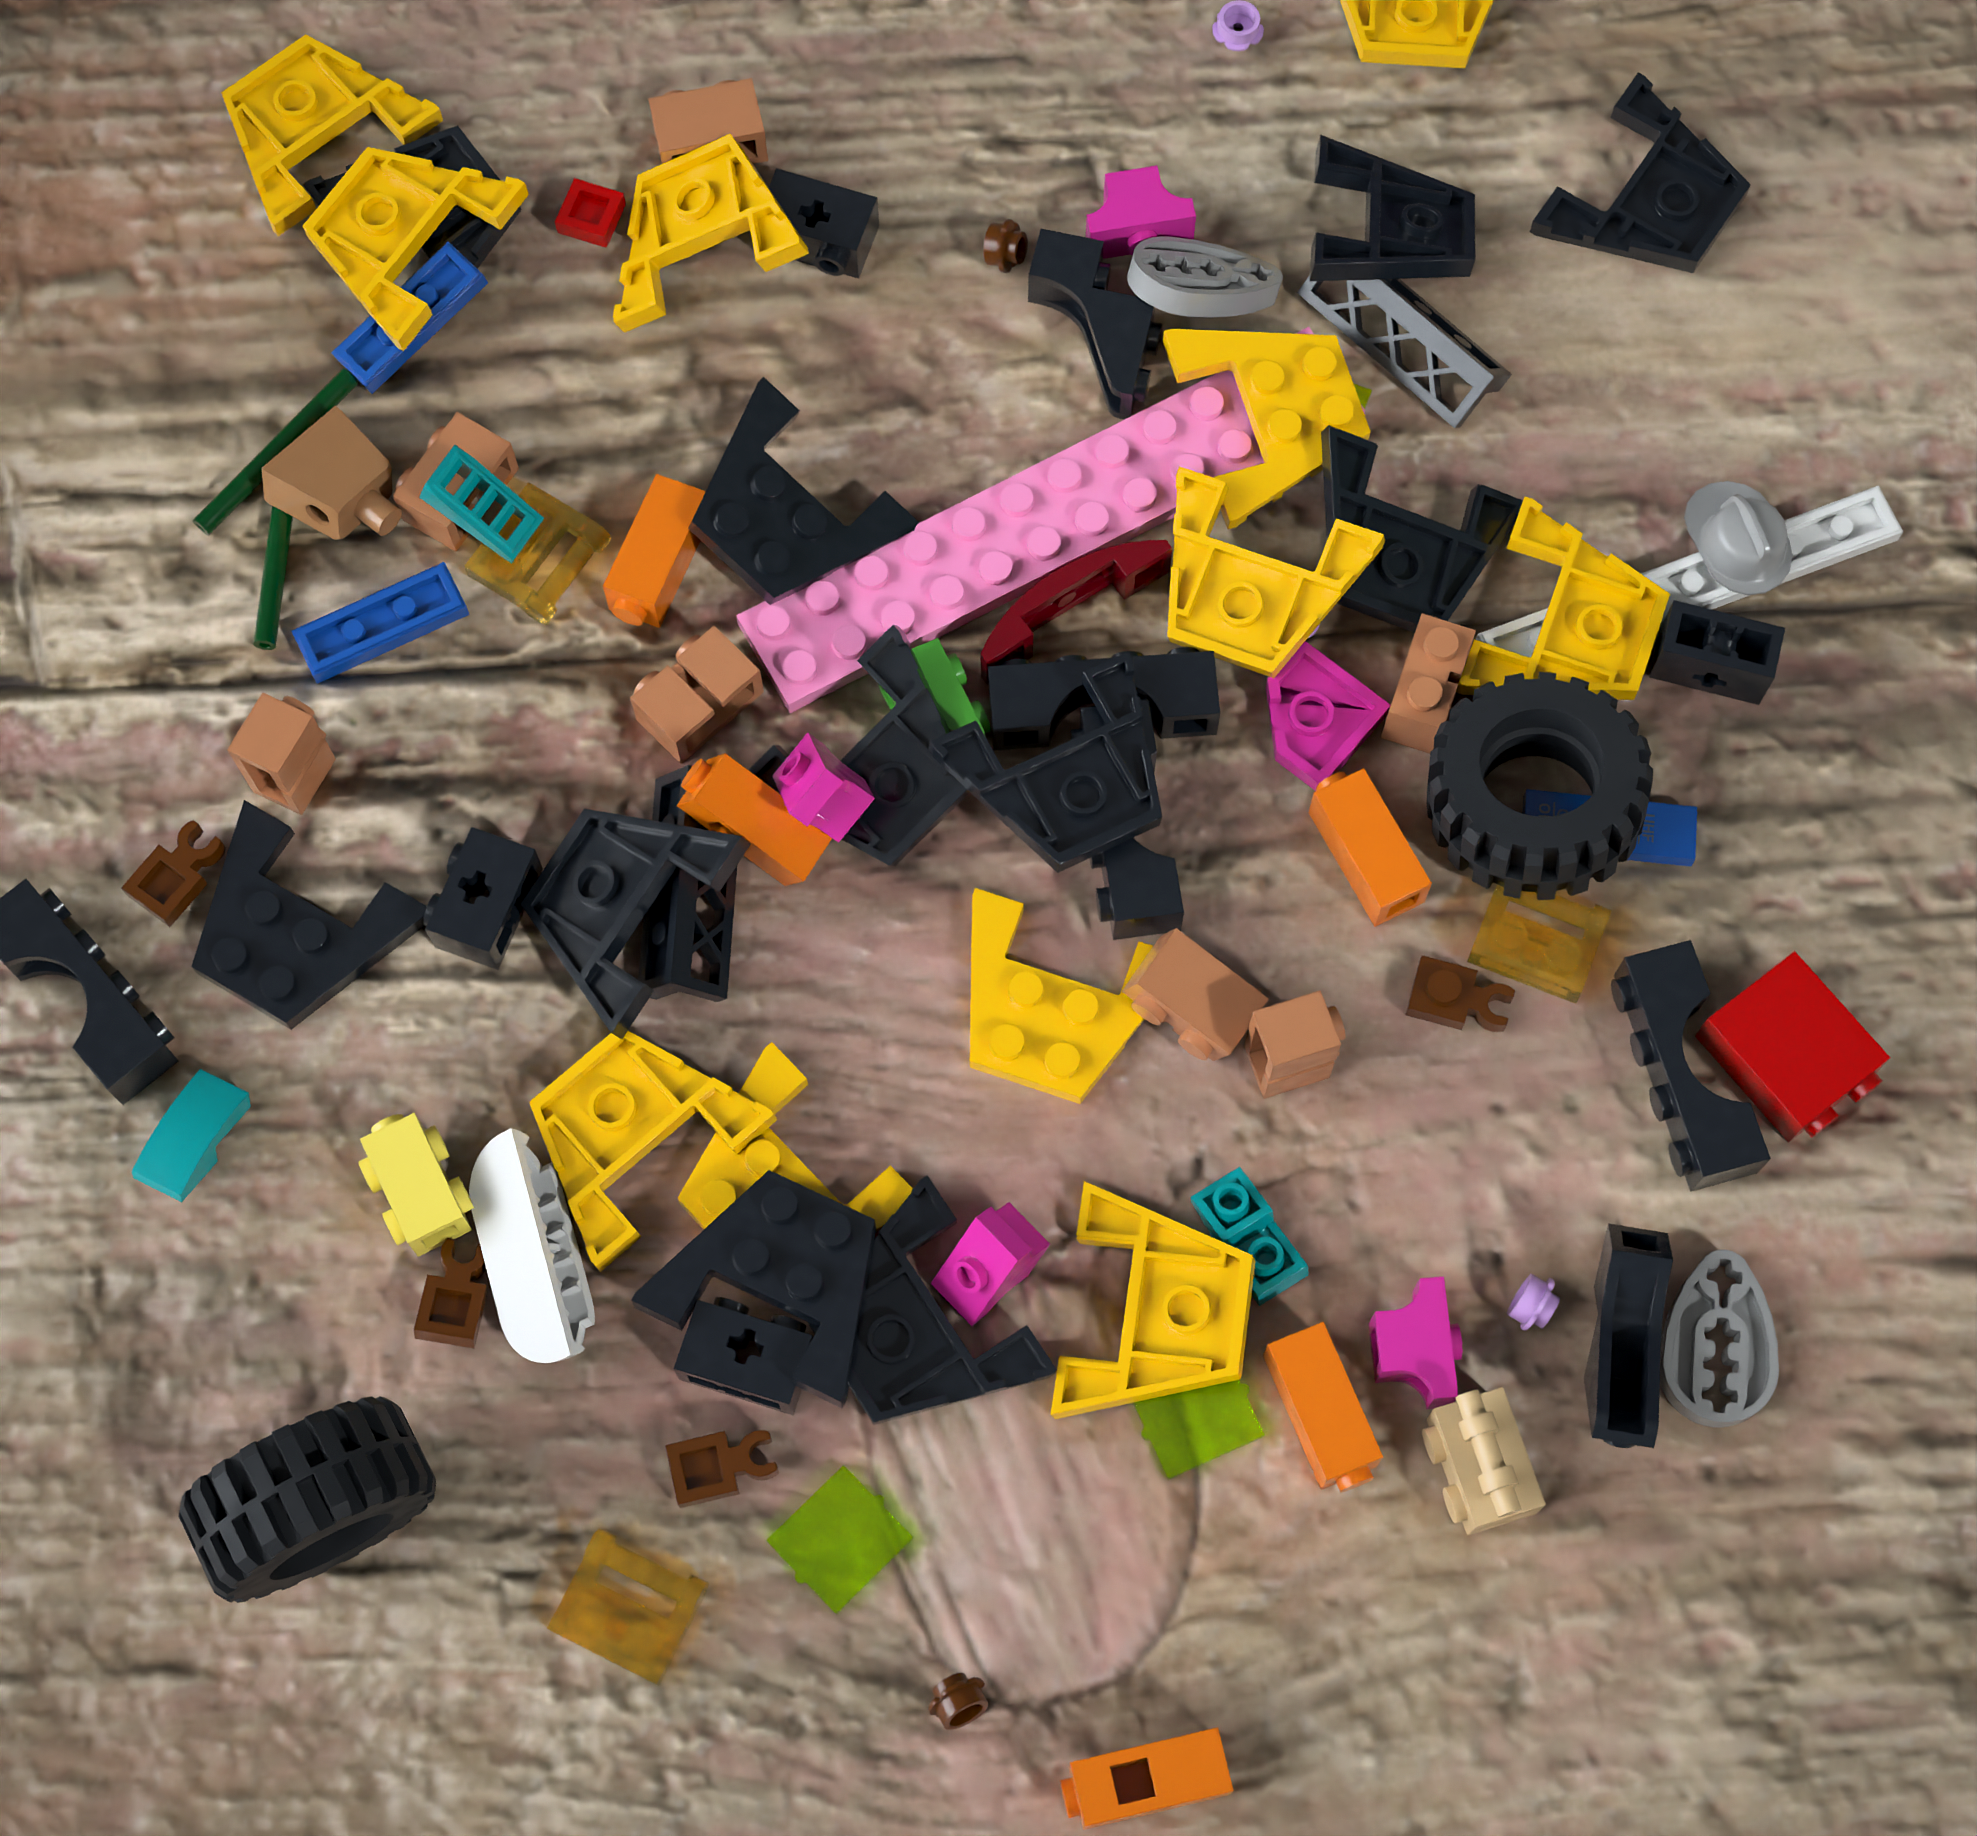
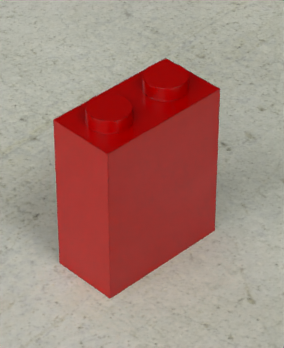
(1793, 1048)

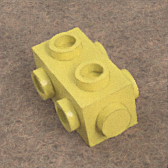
(408, 1168)

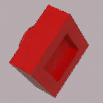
(590, 212)

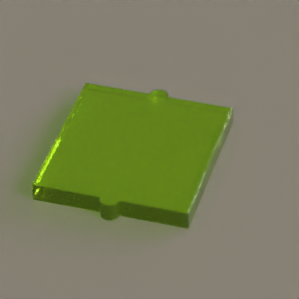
(1198, 1425)
(839, 1539)

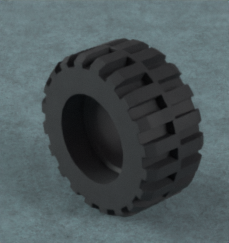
(1551, 722)
(306, 1498)

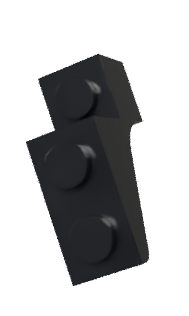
(1117, 327)
(1626, 1341)

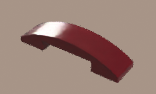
(1125, 566)

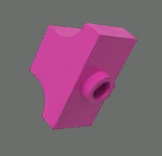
(1137, 210)
(821, 789)
(989, 1261)
(1418, 1344)

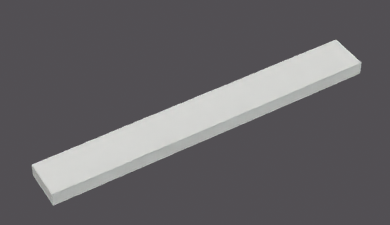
(1816, 542)

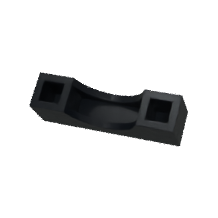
(1035, 697)
(1139, 885)
(115, 1039)
(1710, 1134)

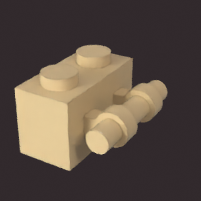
(1482, 1461)

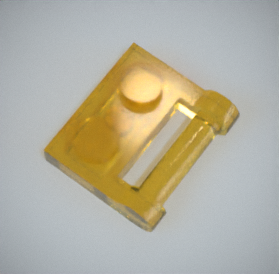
(511, 579)
(1534, 951)
(619, 1626)

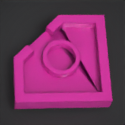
(1319, 715)

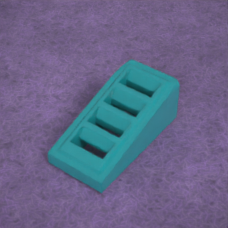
(470, 520)

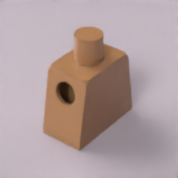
(333, 479)

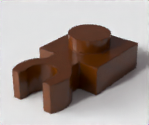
(170, 881)
(1447, 995)
(454, 1303)
(708, 1468)

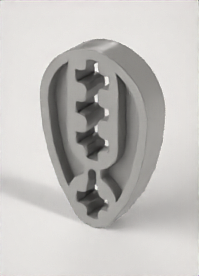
(1201, 278)
(1751, 1356)

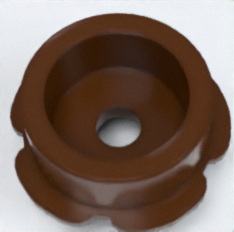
(1005, 245)
(958, 1700)

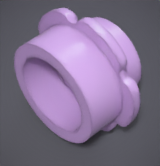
(1238, 15)
(1534, 1302)

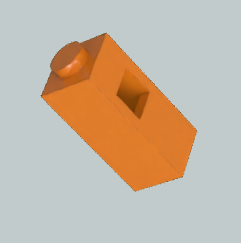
(654, 554)
(738, 803)
(1368, 846)
(1323, 1408)
(1147, 1779)

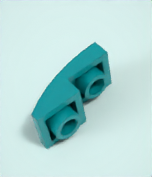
(187, 1135)
(1242, 1218)

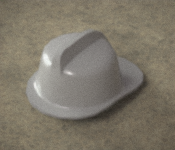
(1739, 537)

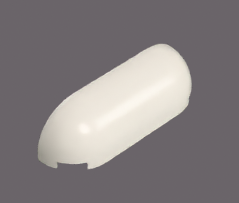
(530, 1251)

